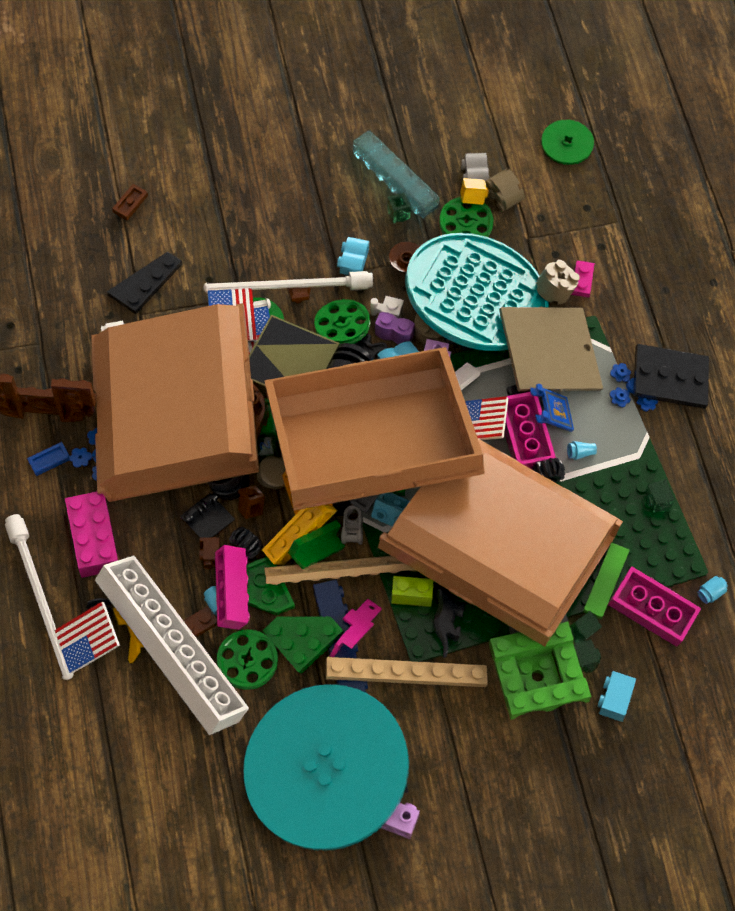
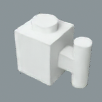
(390, 305)

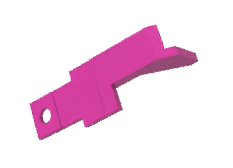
(360, 624)

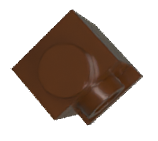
(251, 502)
(207, 551)

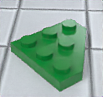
(266, 597)
(303, 638)

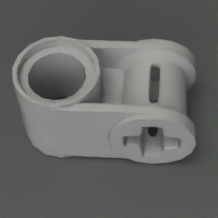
(352, 529)

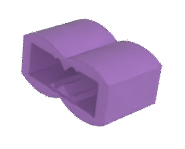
(393, 328)

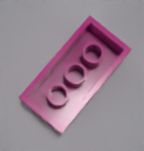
(525, 437)
(91, 532)
(654, 606)

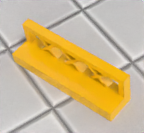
(301, 524)

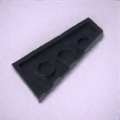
(142, 285)

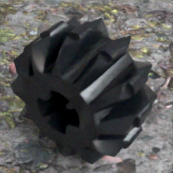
(551, 469)
(246, 539)

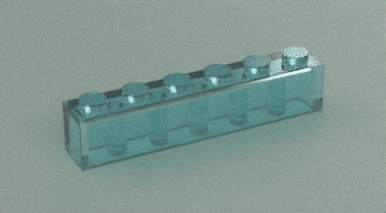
(395, 173)

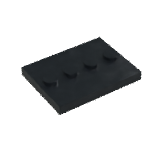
(671, 376)

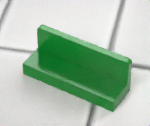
(316, 545)

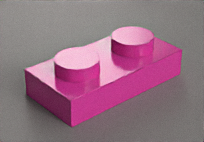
(585, 272)

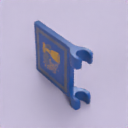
(556, 408)

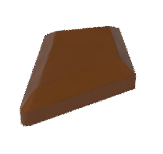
(299, 294)

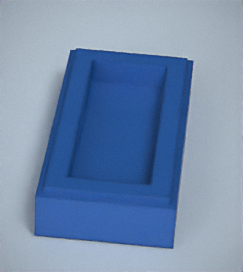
(48, 459)

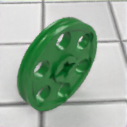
(458, 222)
(349, 321)
(257, 657)

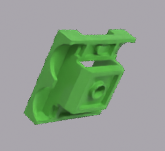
(520, 657)

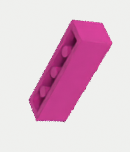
(231, 587)

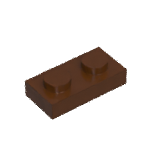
(130, 202)
(201, 621)

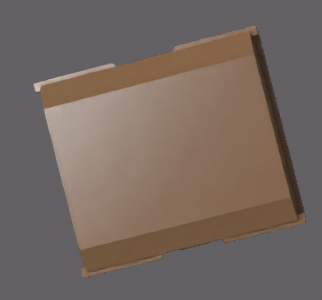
(173, 402)
(373, 428)
(504, 542)

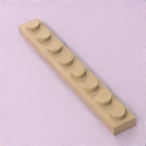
(335, 569)
(406, 672)

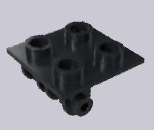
(207, 517)

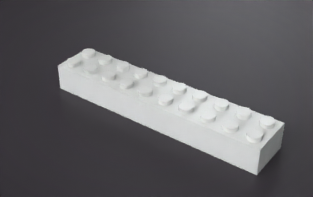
(171, 644)

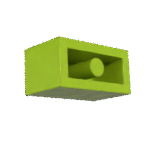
(412, 591)

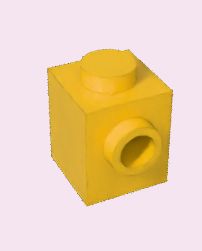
(473, 191)

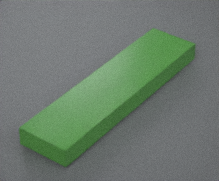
(606, 580)

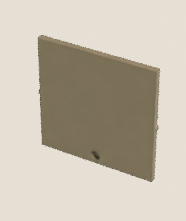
(550, 348)

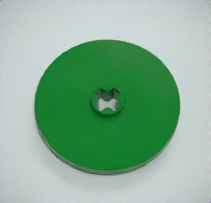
(571, 131)

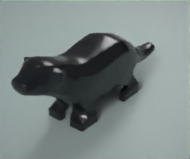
(445, 616)

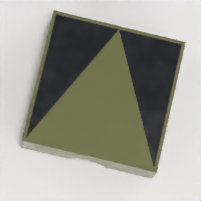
(287, 351)

